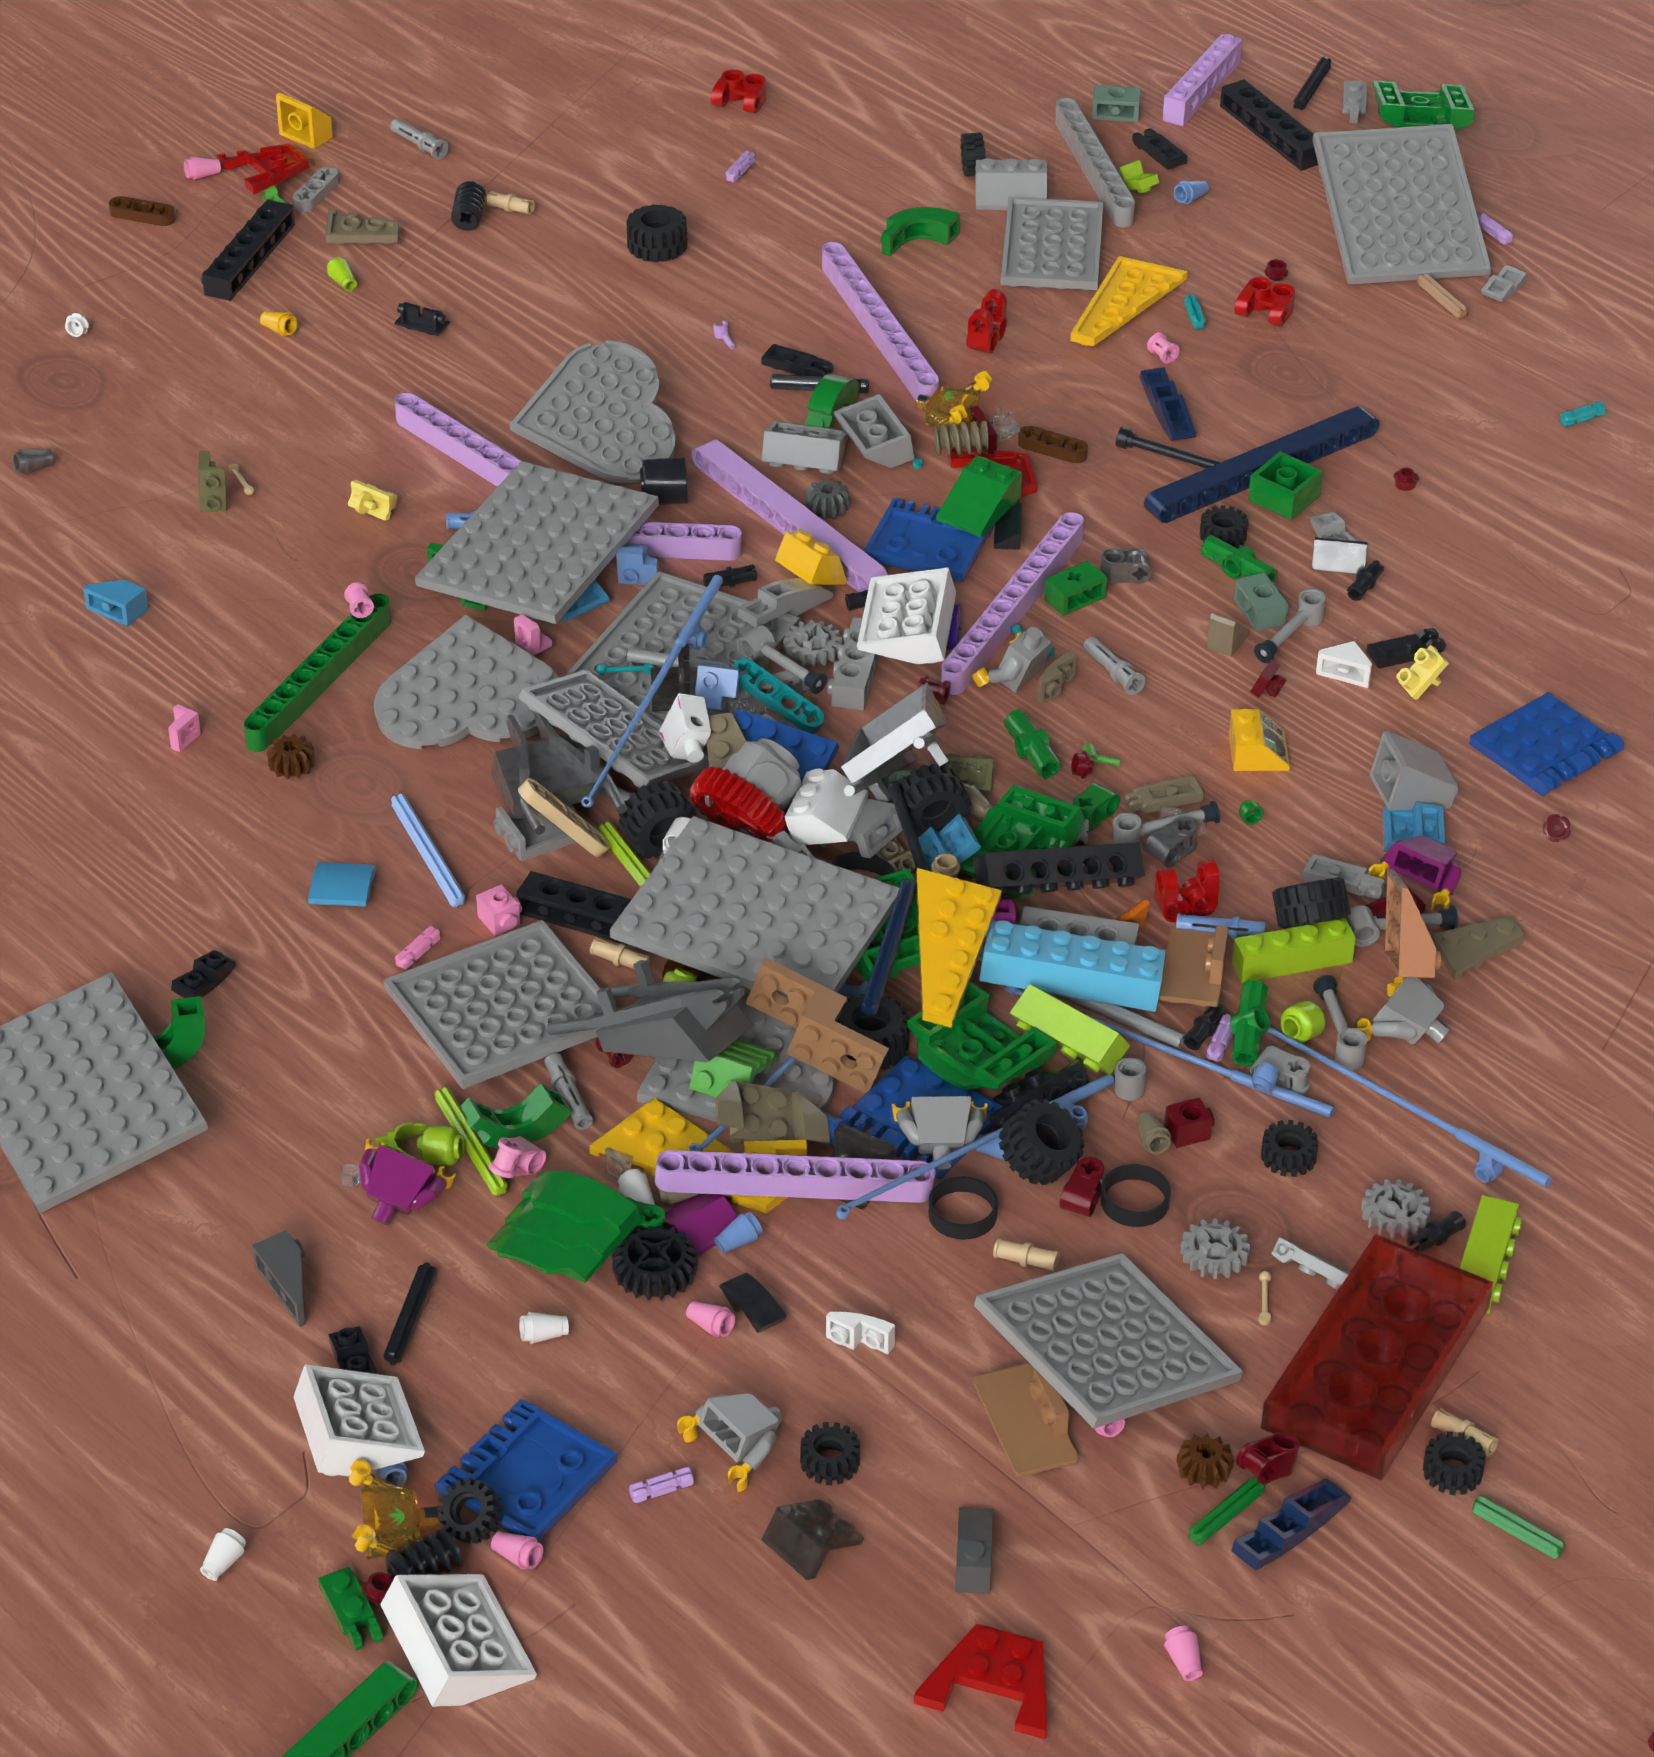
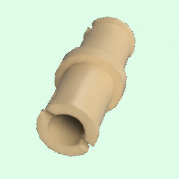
(510, 203)
(618, 954)
(1026, 1254)
(1449, 1423)

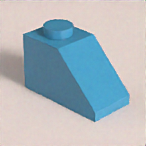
(116, 600)

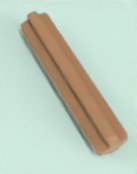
(1442, 295)

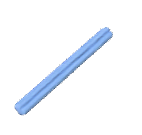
(428, 850)

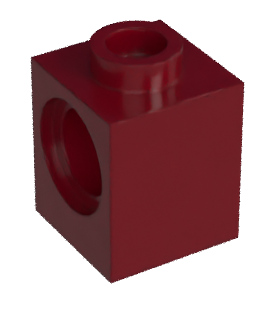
(1188, 1122)

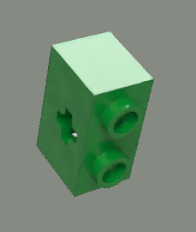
(1075, 588)

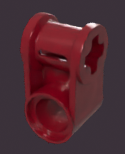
(1083, 1187)
(1270, 1457)

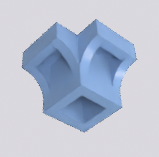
(635, 564)
(716, 682)

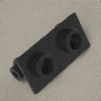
(430, 320)

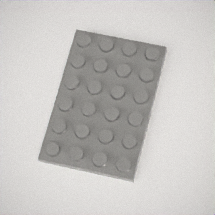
(1052, 243)
(599, 717)

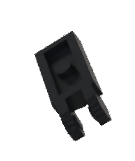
(1159, 148)
(795, 361)
(1402, 649)

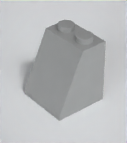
(1411, 774)

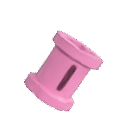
(1162, 349)
(360, 603)

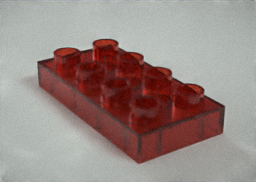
(1377, 1356)

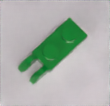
(349, 1606)

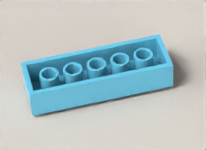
(1073, 965)

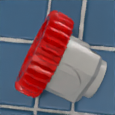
(750, 789)

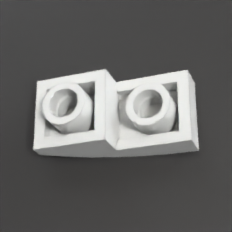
(852, 1328)

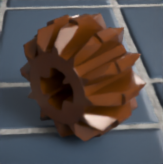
(290, 756)
(1205, 1461)

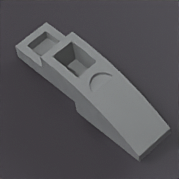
(781, 597)

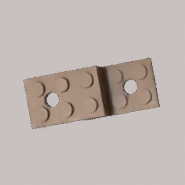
(818, 1035)

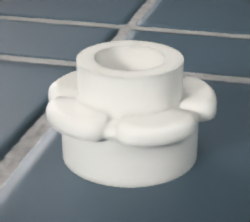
(73, 328)

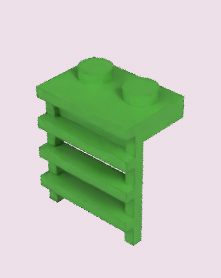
(736, 1062)

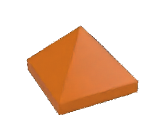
(1136, 913)

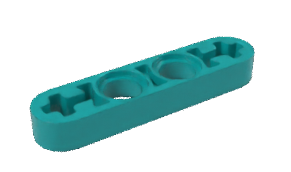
(780, 692)

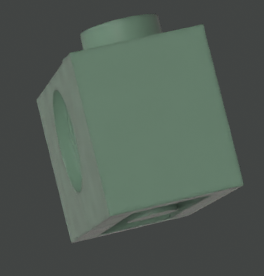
(1116, 103)
(1260, 602)

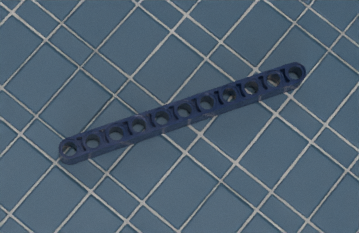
(1234, 474)

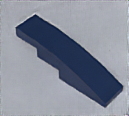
(1167, 404)
(1292, 1524)

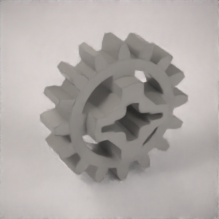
(812, 643)
(1395, 1208)
(1215, 1248)

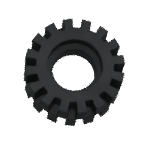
(971, 150)
(1225, 525)
(1293, 1136)
(825, 1467)
(1452, 1477)
(453, 1503)

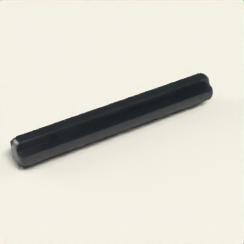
(1312, 83)
(807, 383)
(409, 1314)

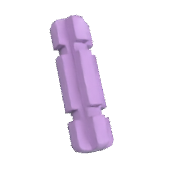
(740, 166)
(1495, 229)
(1220, 1040)
(661, 1484)

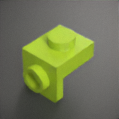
(1135, 178)

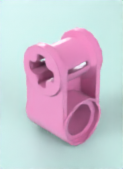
(517, 1158)

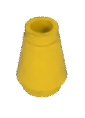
(280, 322)

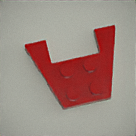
(272, 162)
(1014, 460)
(994, 1664)

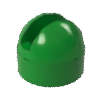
(1250, 812)

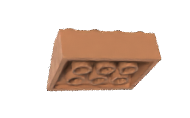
(1407, 940)

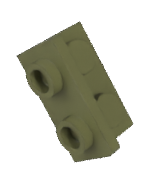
(211, 484)
(973, 771)

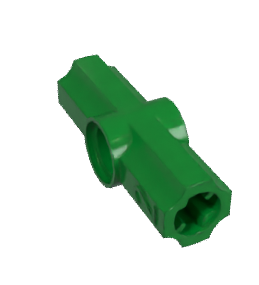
(1235, 561)
(1032, 744)
(1249, 1023)

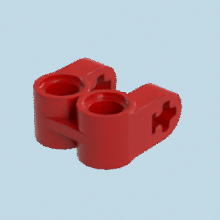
(736, 86)
(1261, 295)
(988, 323)
(1196, 894)

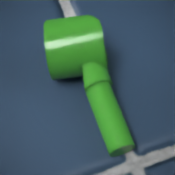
(272, 194)
(1091, 750)

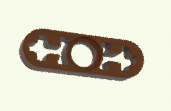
(142, 211)
(1067, 447)

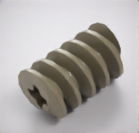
(961, 438)

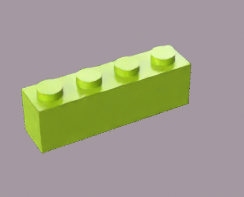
(1293, 950)
(1071, 1029)
(1492, 1242)

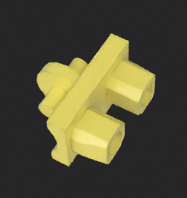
(371, 500)
(1423, 672)

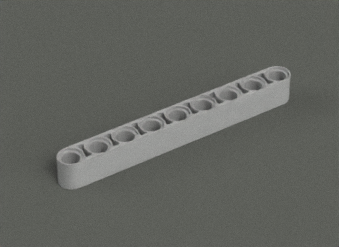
(1094, 162)

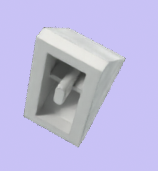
(1345, 663)

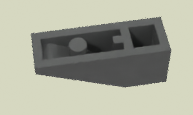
(281, 1266)
(974, 1550)

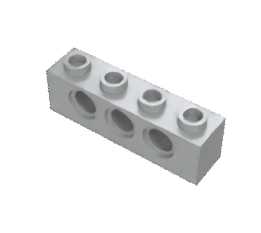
(853, 672)
(1081, 925)

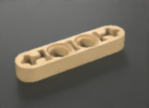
(564, 817)

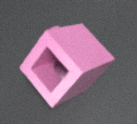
(498, 910)

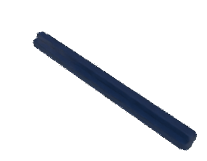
(888, 947)

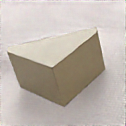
(1225, 635)

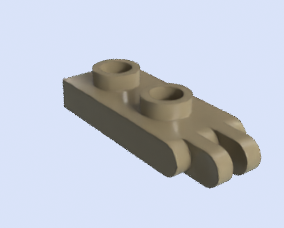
(1165, 794)

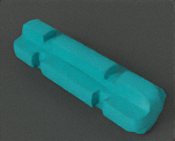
(1194, 311)
(1582, 414)

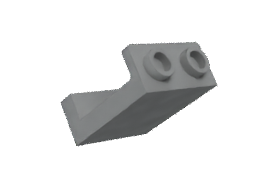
(874, 827)
(522, 838)

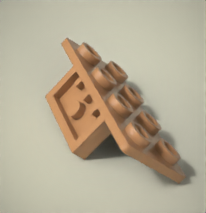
(1194, 966)
(1027, 1419)

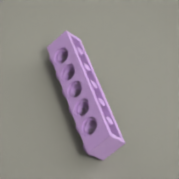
(1202, 79)

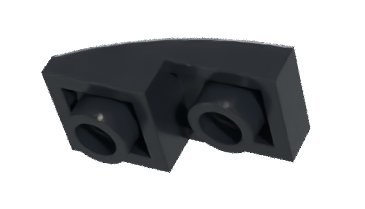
(206, 975)
(756, 1302)
(351, 1350)

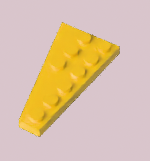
(1123, 295)
(952, 930)
(660, 1129)

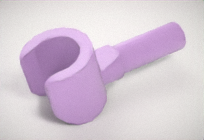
(721, 332)

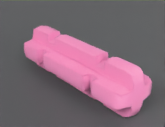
(417, 947)

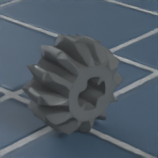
(827, 499)

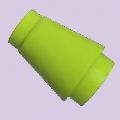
(341, 273)

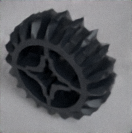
(655, 1272)

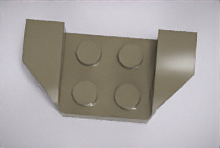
(769, 1114)

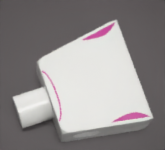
(686, 728)

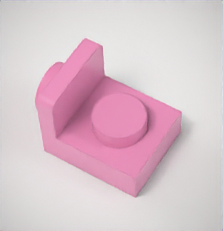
(529, 636)
(184, 728)

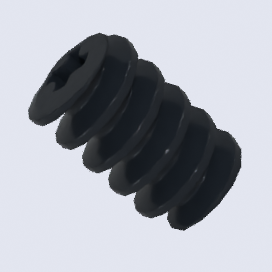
(468, 205)
(424, 1555)

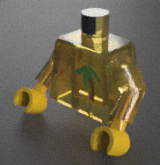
(951, 403)
(388, 1513)

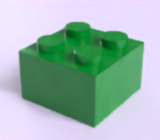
(1285, 485)

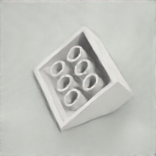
(908, 616)
(355, 1418)
(455, 1637)

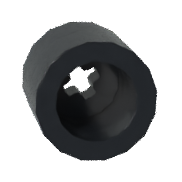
(665, 479)

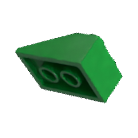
(981, 496)

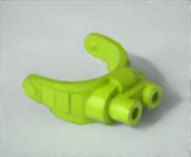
(403, 1131)

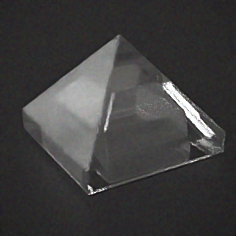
(617, 1162)

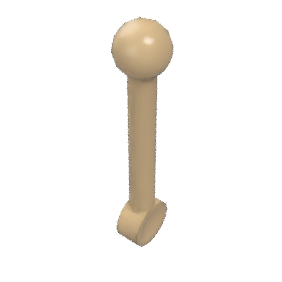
(234, 468)
(1264, 1317)

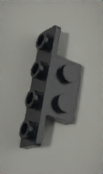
(1037, 1086)

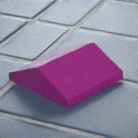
(701, 1219)

